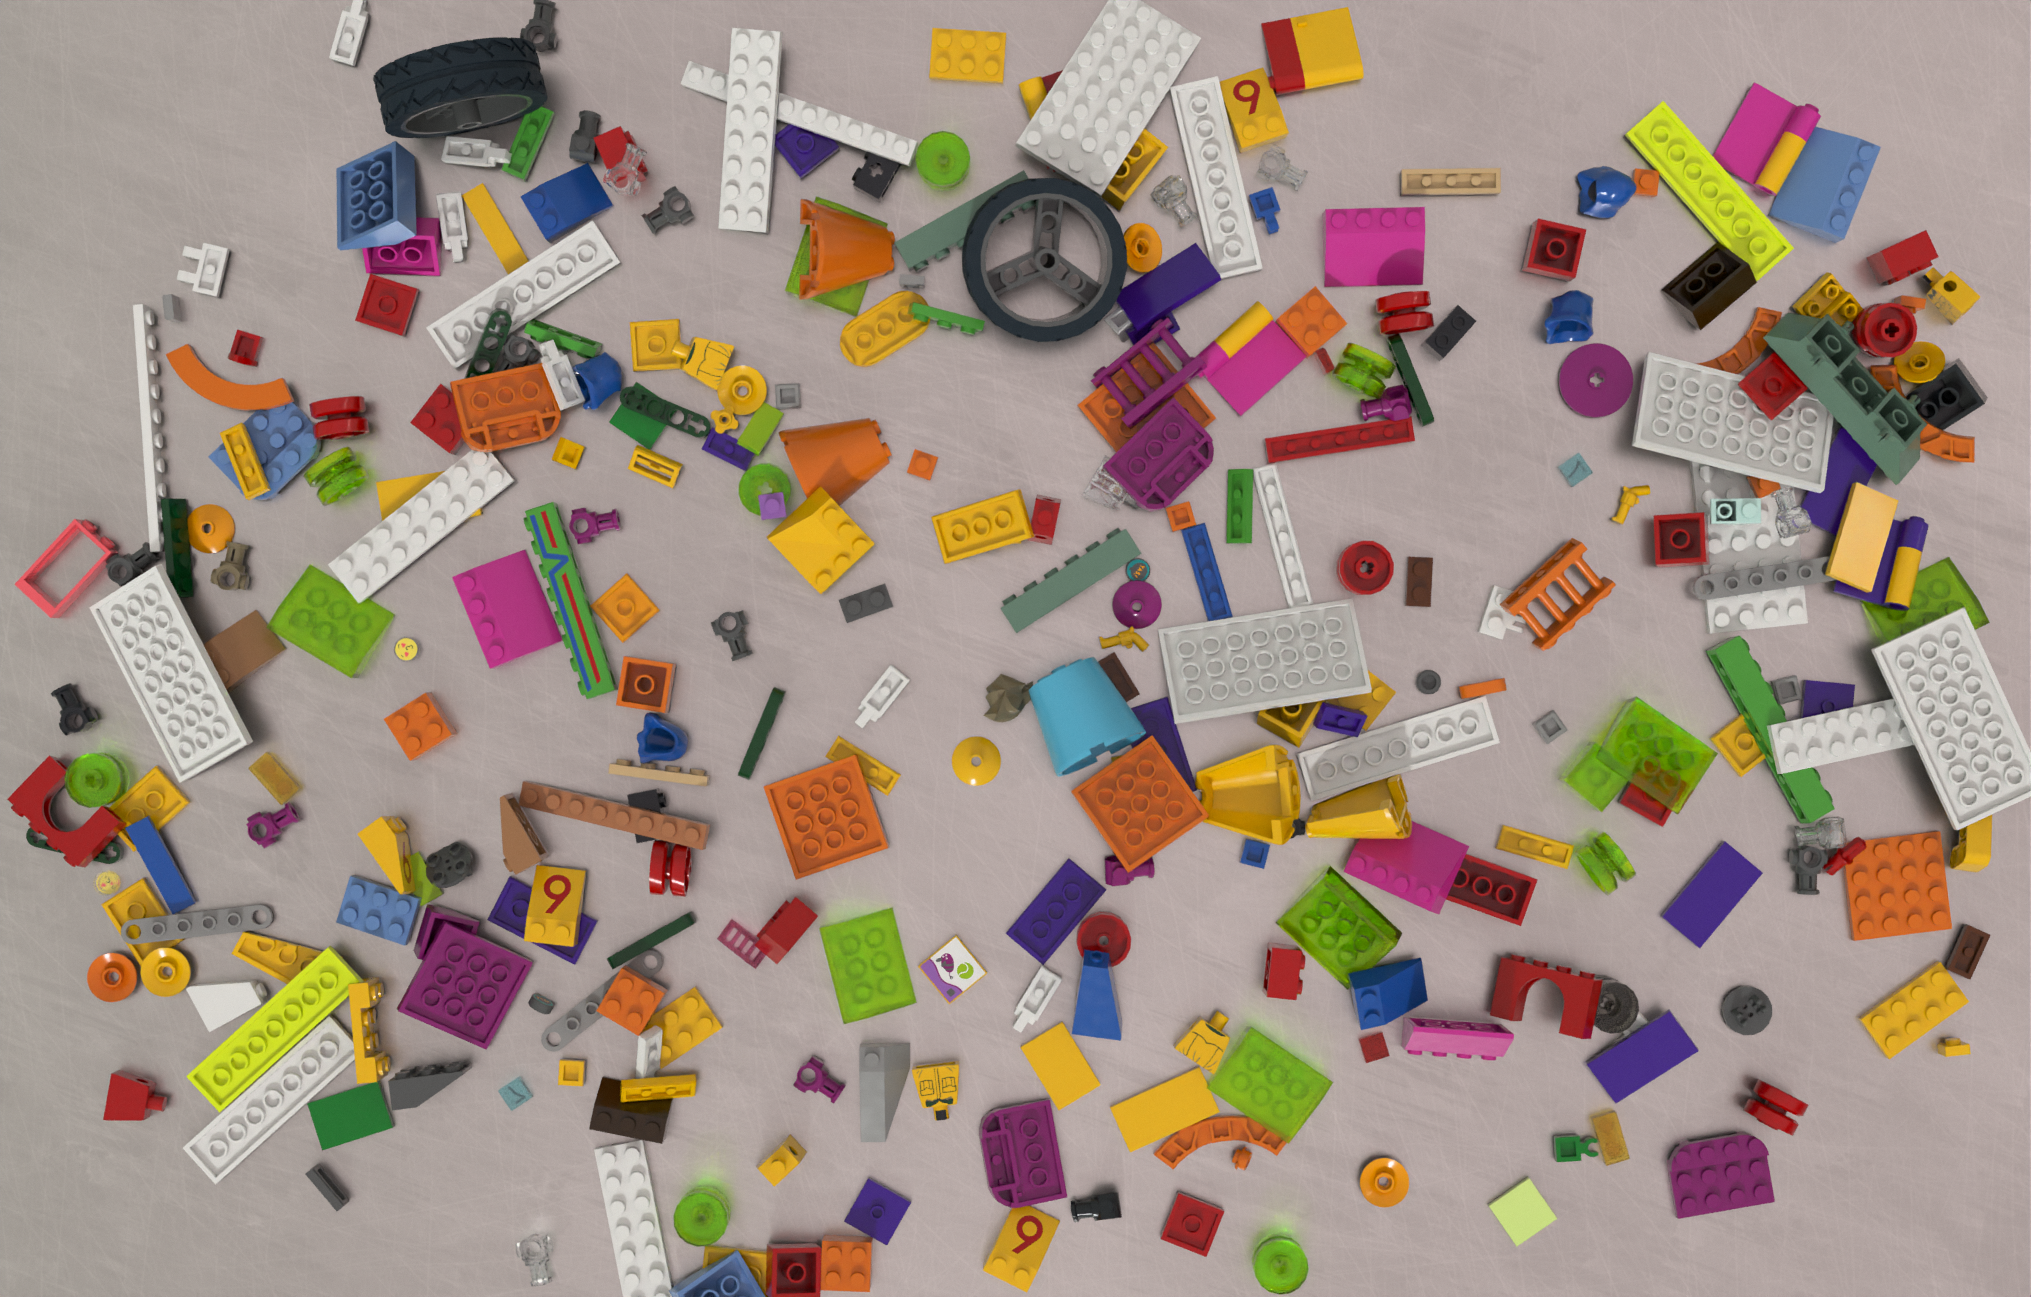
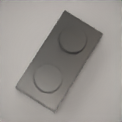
(866, 603)

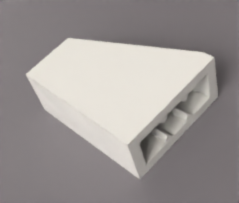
(226, 1000)

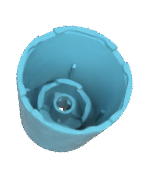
(1082, 715)

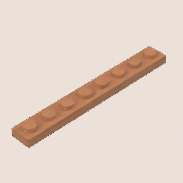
(614, 815)

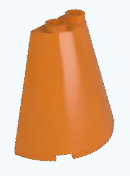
(842, 250)
(836, 456)

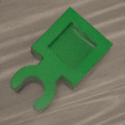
(1569, 1148)

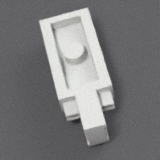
(350, 33)
(474, 152)
(452, 223)
(560, 376)
(881, 695)
(1036, 997)
(649, 1053)

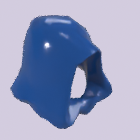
(1612, 191)
(1570, 318)
(598, 379)
(660, 740)

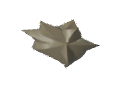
(1006, 698)

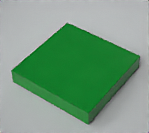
(637, 426)

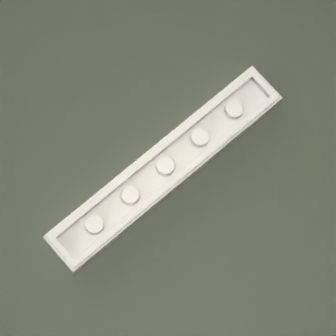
(1282, 536)

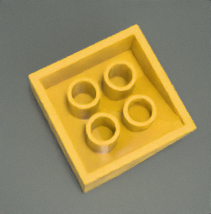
(820, 540)

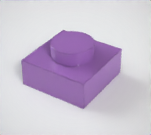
(772, 505)

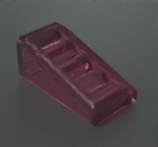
(738, 950)

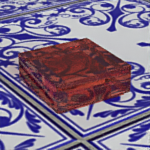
(1324, 361)
(1373, 1047)

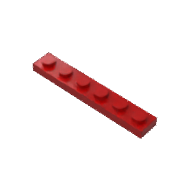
(1339, 440)

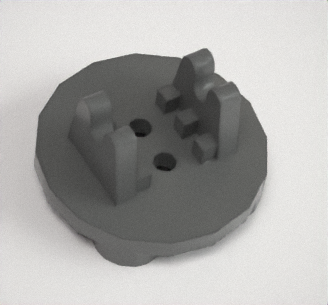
(449, 865)
(1756, 1003)

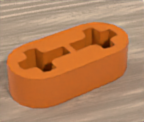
(1482, 688)

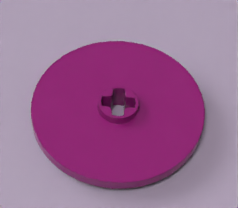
(1609, 366)

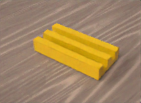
(676, 466)

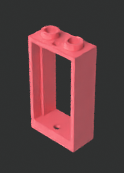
(41, 598)

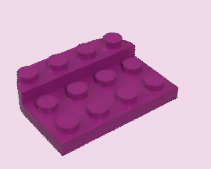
(1162, 458)
(1022, 1155)
(1719, 1175)

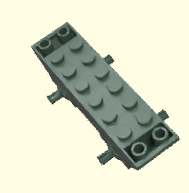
(1826, 363)

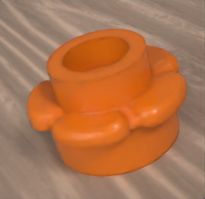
(1242, 1158)

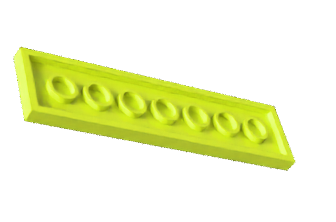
(1708, 190)
(274, 1029)

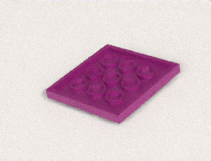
(464, 985)

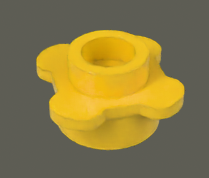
(721, 426)

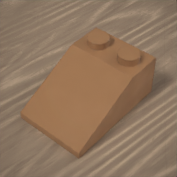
(243, 649)
(519, 840)

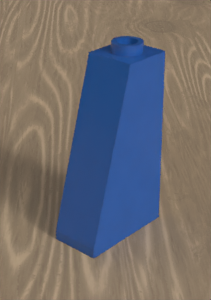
(1097, 1002)

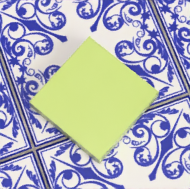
(1522, 1211)

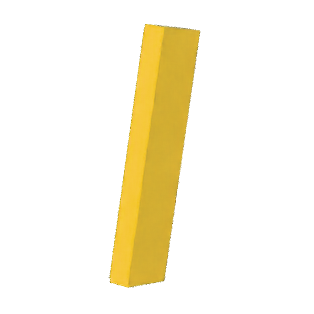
(495, 228)

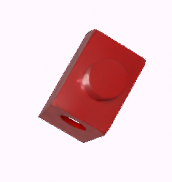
(1044, 519)
(131, 1098)

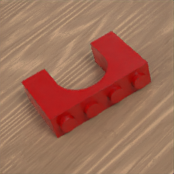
(34, 802)
(1579, 993)

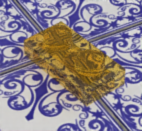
(274, 778)
(1610, 1137)

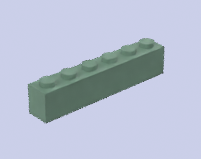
(950, 229)
(1071, 580)

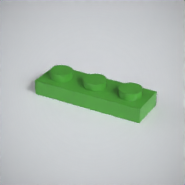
(528, 142)
(945, 318)
(563, 339)
(1239, 506)

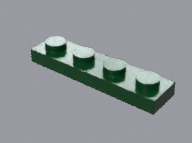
(177, 545)

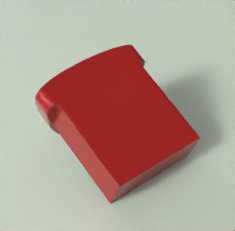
(245, 348)

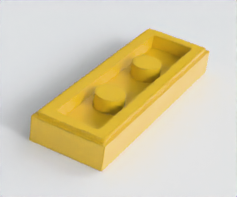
(245, 461)
(875, 772)
(1534, 846)
(658, 1088)

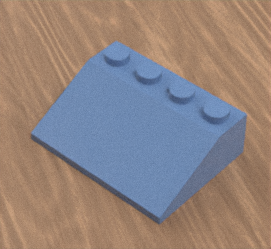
(1825, 184)
(376, 199)
(720, 1279)

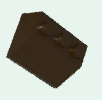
(1709, 285)
(634, 1119)

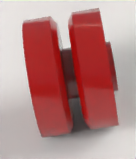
(1404, 308)
(1884, 330)
(339, 423)
(1379, 568)
(667, 867)
(1108, 925)
(1775, 1108)

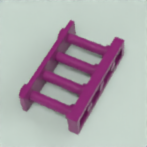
(1152, 397)

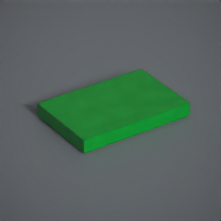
(350, 1115)

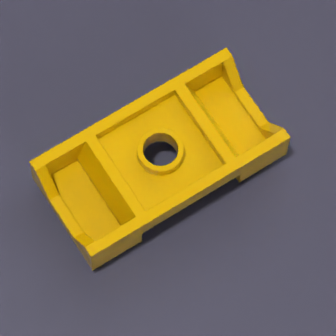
(369, 1063)

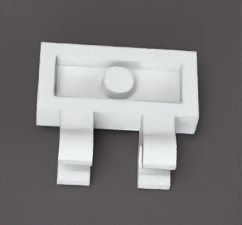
(209, 271)

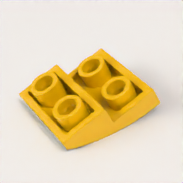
(1828, 298)

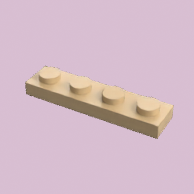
(1451, 181)
(669, 774)

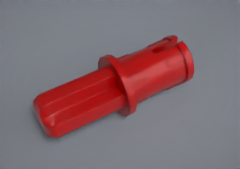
(1845, 855)

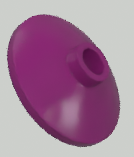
(1139, 592)

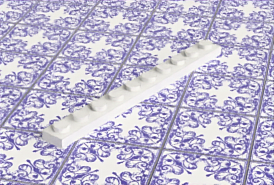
(812, 118)
(150, 417)

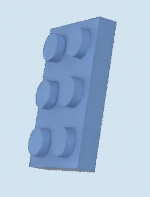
(378, 910)

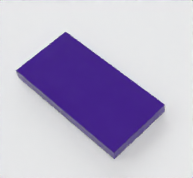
(1167, 287)
(1846, 465)
(1159, 722)
(1711, 894)
(1056, 911)
(511, 914)
(1642, 1056)

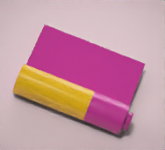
(1765, 139)
(1249, 358)

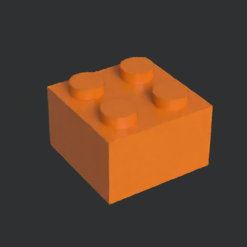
(1311, 322)
(646, 684)
(420, 726)
(632, 1000)
(846, 1263)

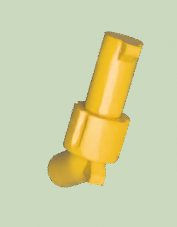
(1628, 500)
(1125, 638)

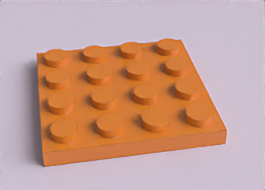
(1106, 412)
(1140, 804)
(826, 816)
(1898, 887)

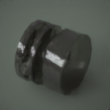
(1619, 1009)

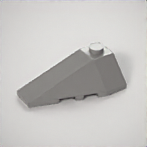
(882, 1080)

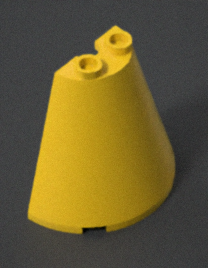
(1253, 794)
(1365, 812)

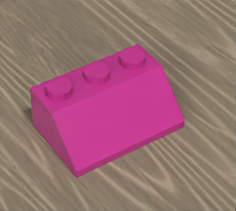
(411, 257)

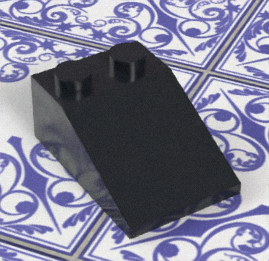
(1948, 396)

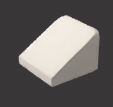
(1119, 323)

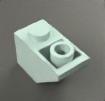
(1735, 511)

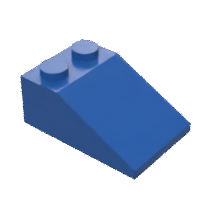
(566, 202)
(1387, 992)

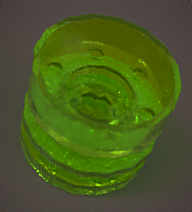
(755, 477)

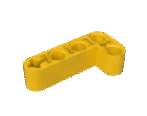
(1974, 847)

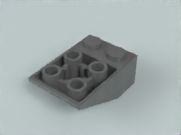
(413, 1087)

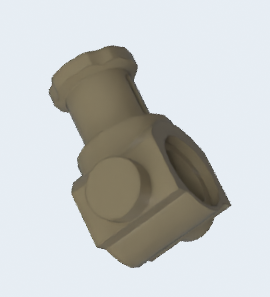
(233, 565)

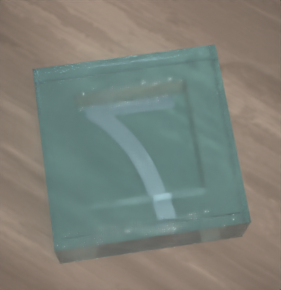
(1575, 469)
(515, 1093)

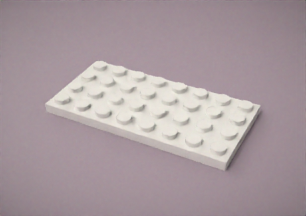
(1108, 93)
(1712, 421)
(1745, 548)
(1264, 661)
(170, 673)
(1957, 717)

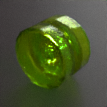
(943, 146)
(1364, 370)
(336, 476)
(107, 789)
(1605, 862)
(702, 1201)
(1282, 1278)

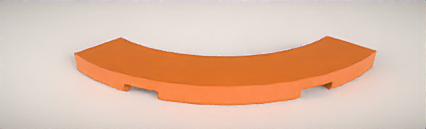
(1749, 346)
(223, 392)
(1932, 439)
(1215, 1130)

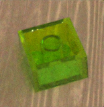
(1592, 779)

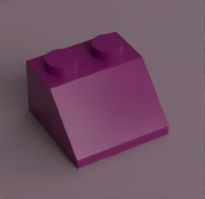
(432, 922)

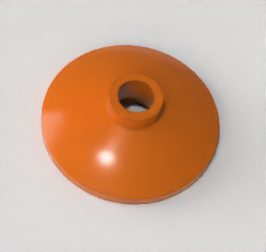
(101, 981)

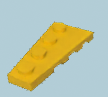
(274, 956)

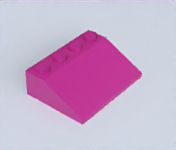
(1373, 246)
(507, 609)
(1410, 868)
(1455, 1037)

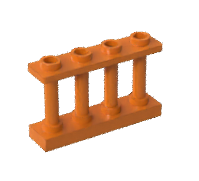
(1536, 586)

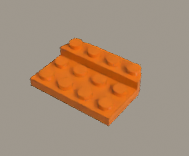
(506, 408)

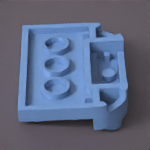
(282, 443)

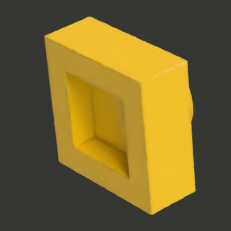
(568, 453)
(1953, 1047)
(571, 1072)

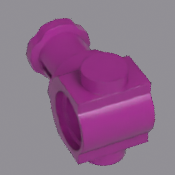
(1392, 404)
(594, 523)
(272, 823)
(1116, 874)
(821, 1081)

